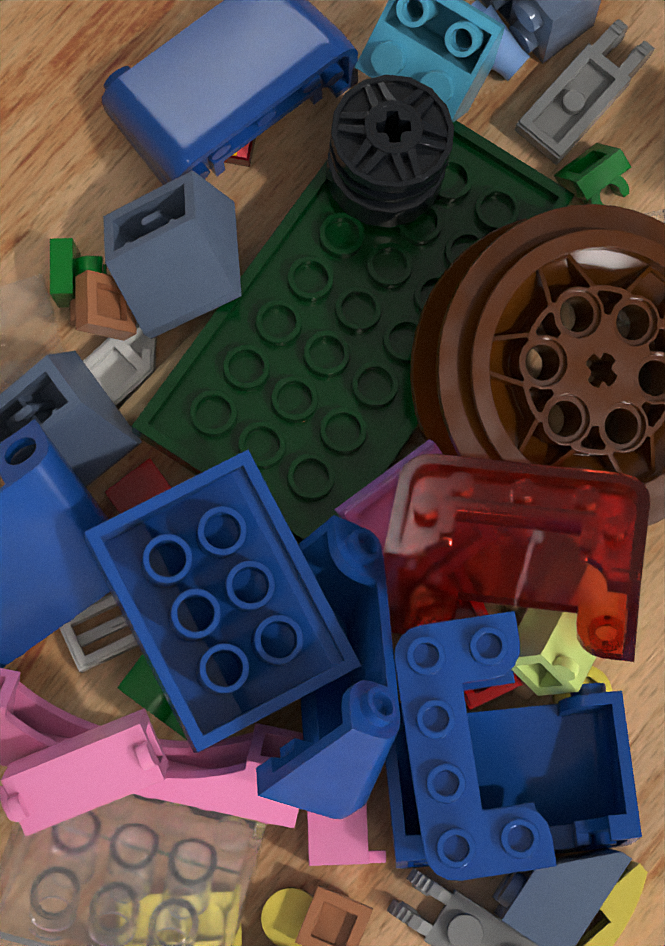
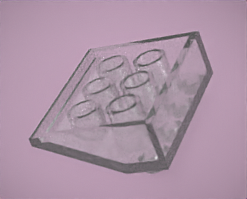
(129, 877)

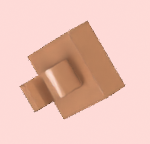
(101, 307)
(333, 920)

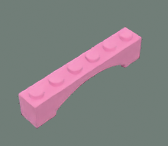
(212, 780)

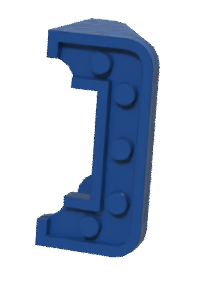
(227, 83)
(357, 716)
(559, 755)

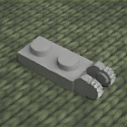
(581, 95)
(459, 921)

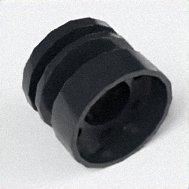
(383, 179)

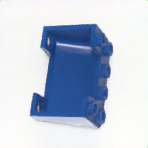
(43, 552)
(432, 673)

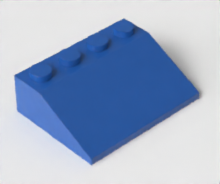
(221, 601)

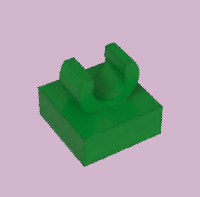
(593, 171)
(65, 266)

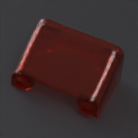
(520, 541)

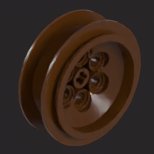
(508, 299)

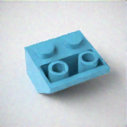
(438, 45)

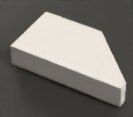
(123, 365)

